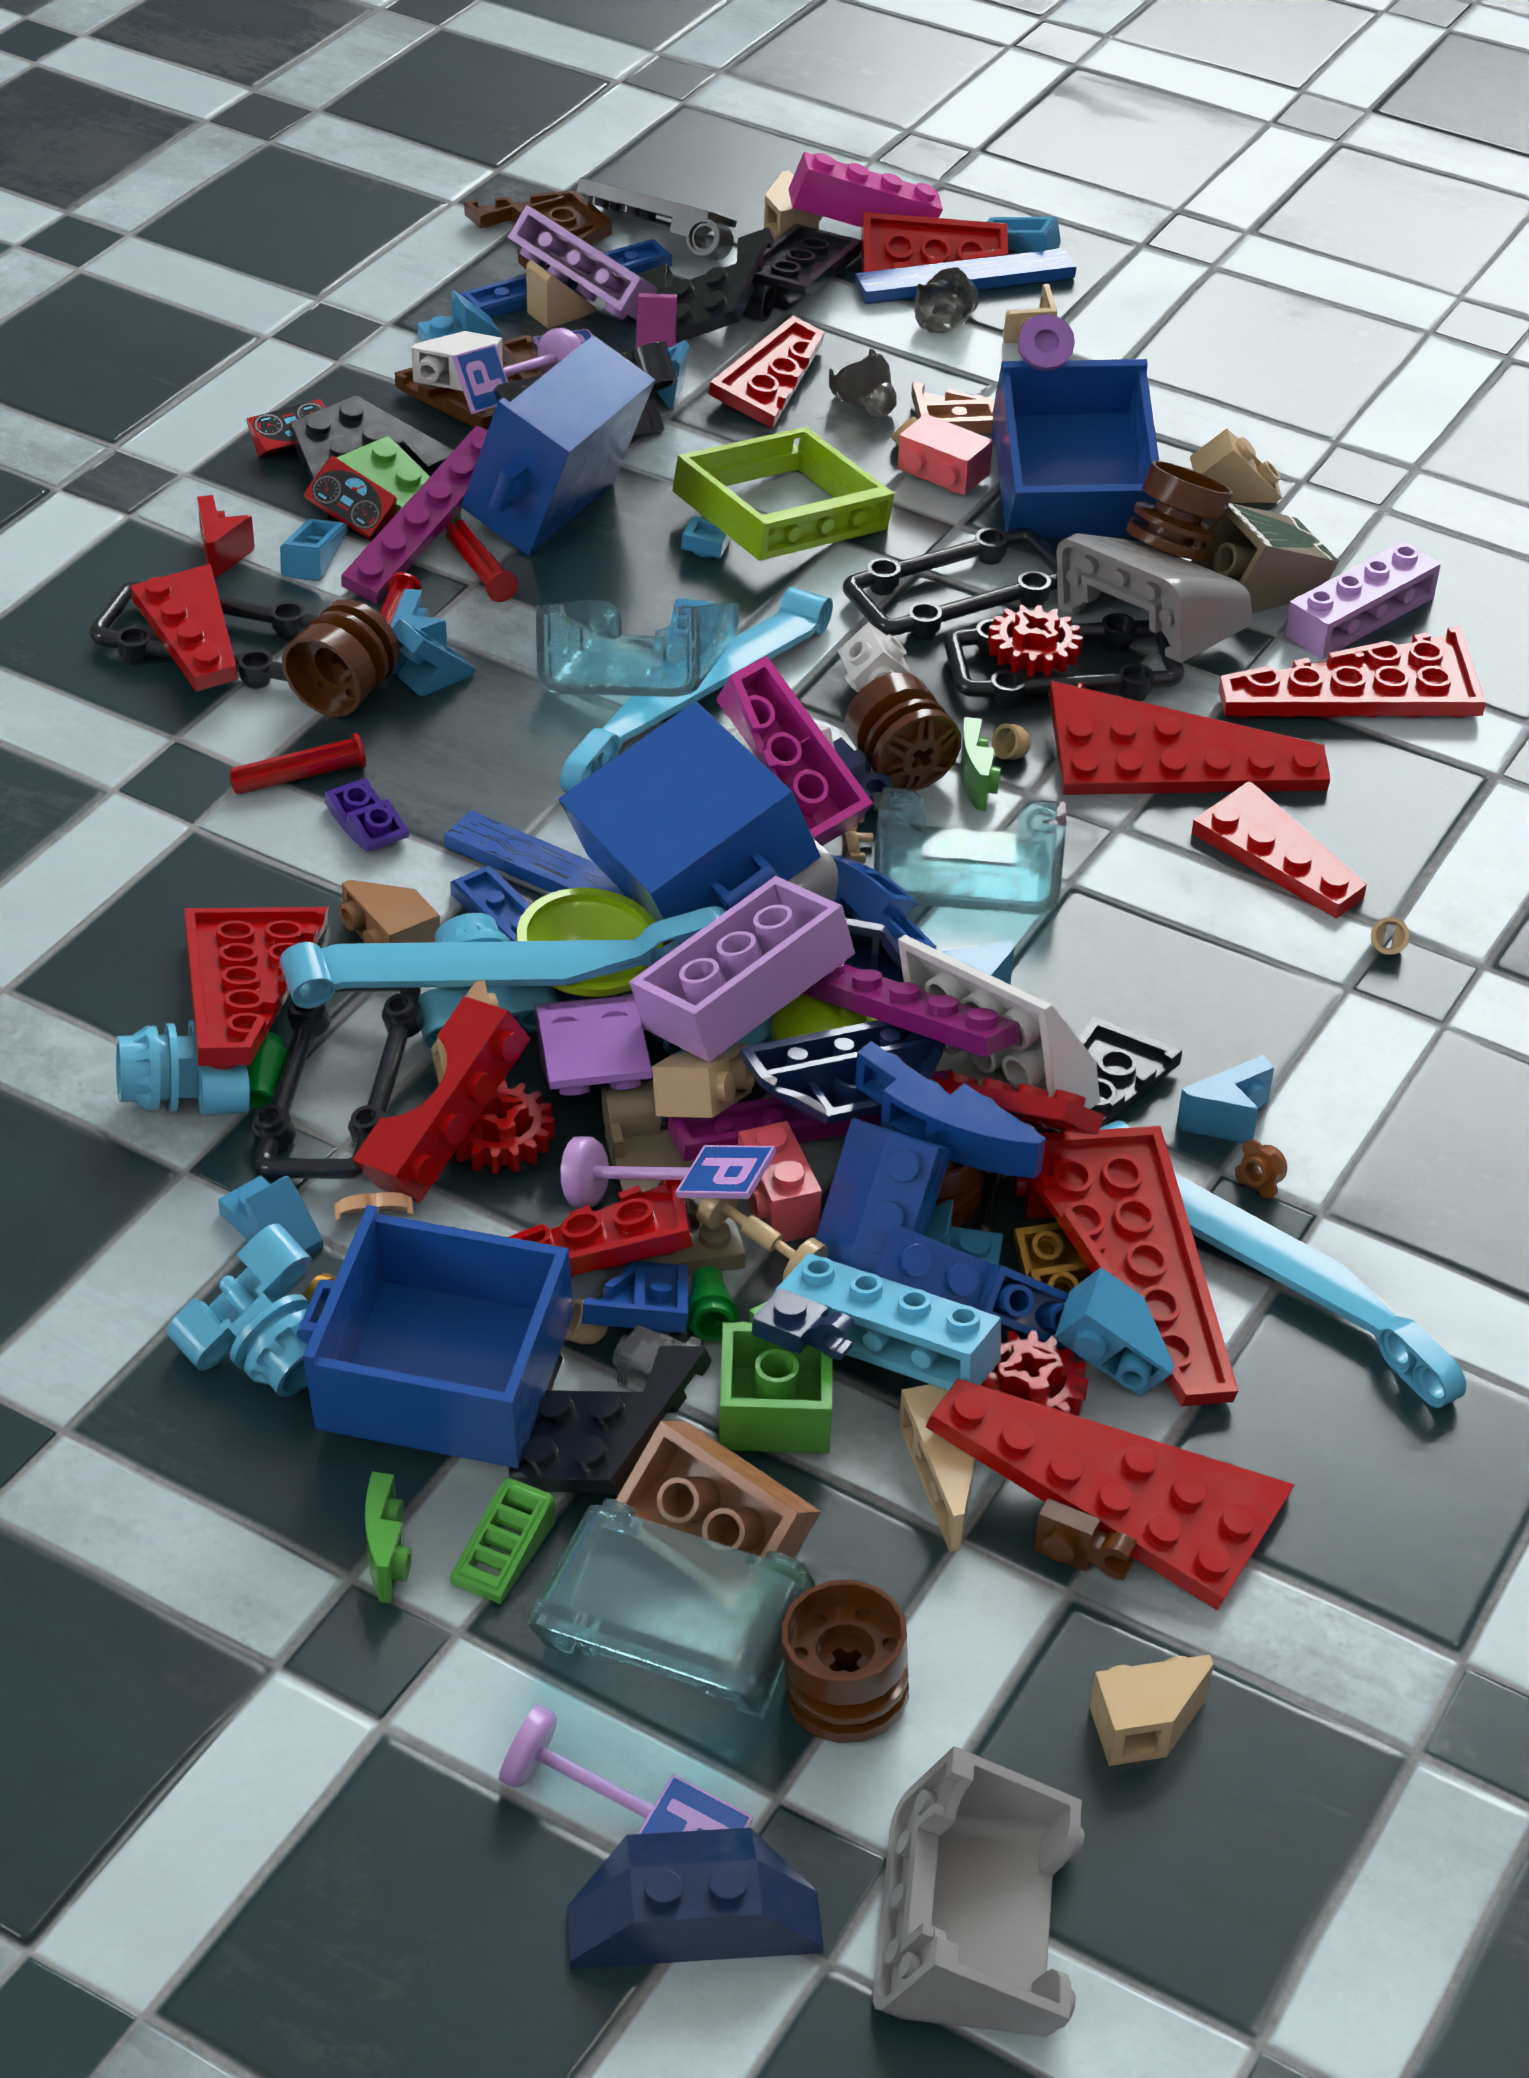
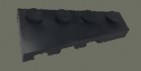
(1125, 1065)

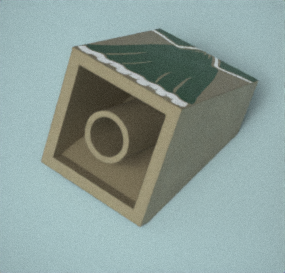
(1268, 555)

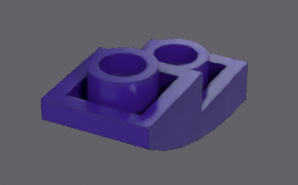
(365, 816)

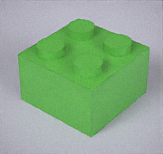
(773, 1395)

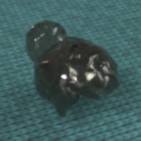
(945, 295)
(866, 384)

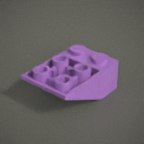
(592, 1044)

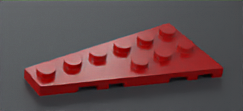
(1367, 680)
(1145, 749)
(1128, 1216)

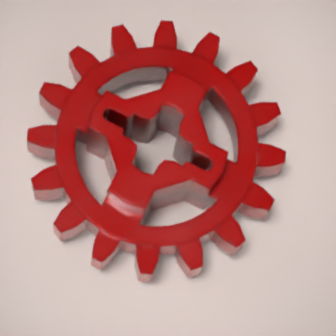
(1034, 640)
(509, 1130)
(1040, 1373)

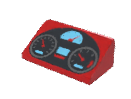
(272, 429)
(351, 498)

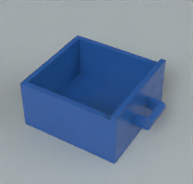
(557, 445)
(1074, 445)
(689, 819)
(437, 1338)

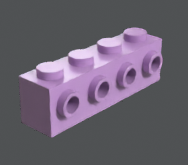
(578, 260)
(1362, 599)

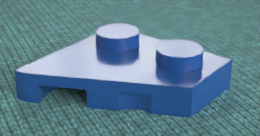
(644, 1296)

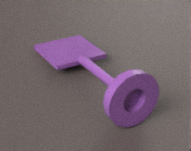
(1046, 342)

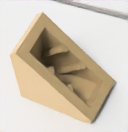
(552, 300)

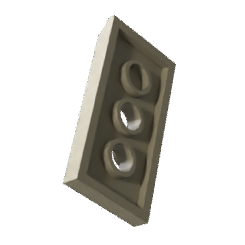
(641, 1140)

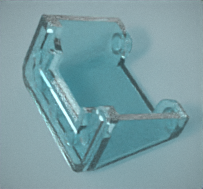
(586, 653)
(972, 866)
(671, 1605)

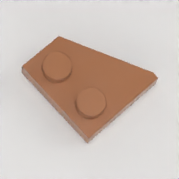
(956, 407)

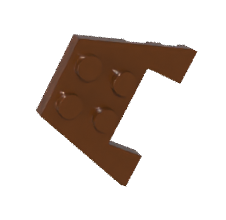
(563, 207)
(454, 401)

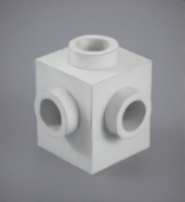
(870, 656)

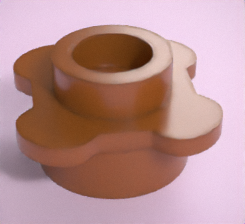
(1272, 1165)

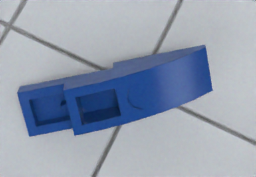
(875, 899)
(964, 1121)
(965, 1279)

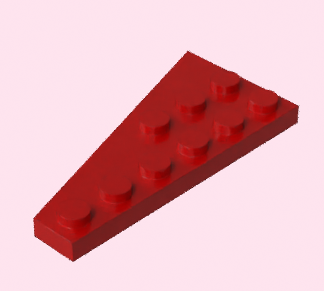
(239, 976)
(1185, 1510)

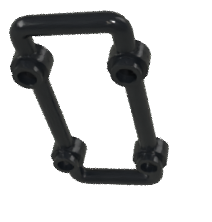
(925, 618)
(1117, 632)
(254, 666)
(272, 1122)

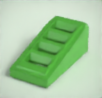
(515, 1507)

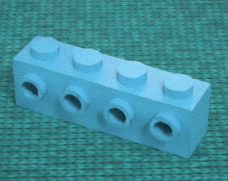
(902, 1324)

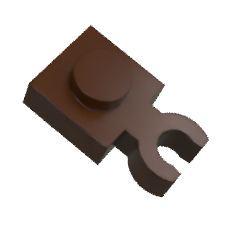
(1076, 1540)

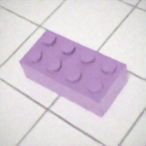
(742, 968)

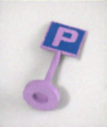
(483, 370)
(715, 1173)
(676, 1810)

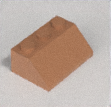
(715, 1494)

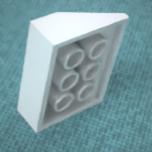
(1047, 1048)

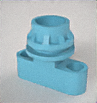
(441, 1002)
(167, 1068)
(253, 1315)

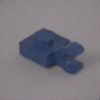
(861, 769)
(799, 1322)

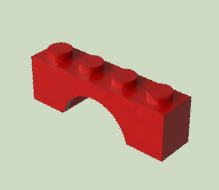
(413, 1148)

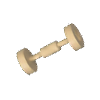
(715, 1211)

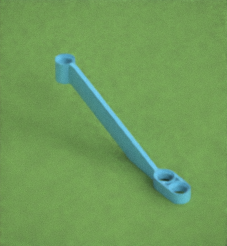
(798, 618)
(318, 972)
(1327, 1282)

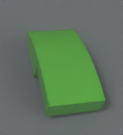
(977, 766)
(387, 1555)

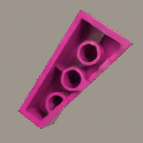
(849, 190)
(794, 749)

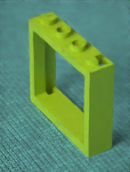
(858, 506)

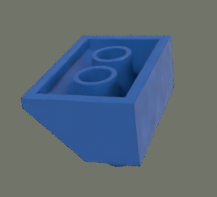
(879, 1183)

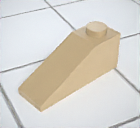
(941, 1466)

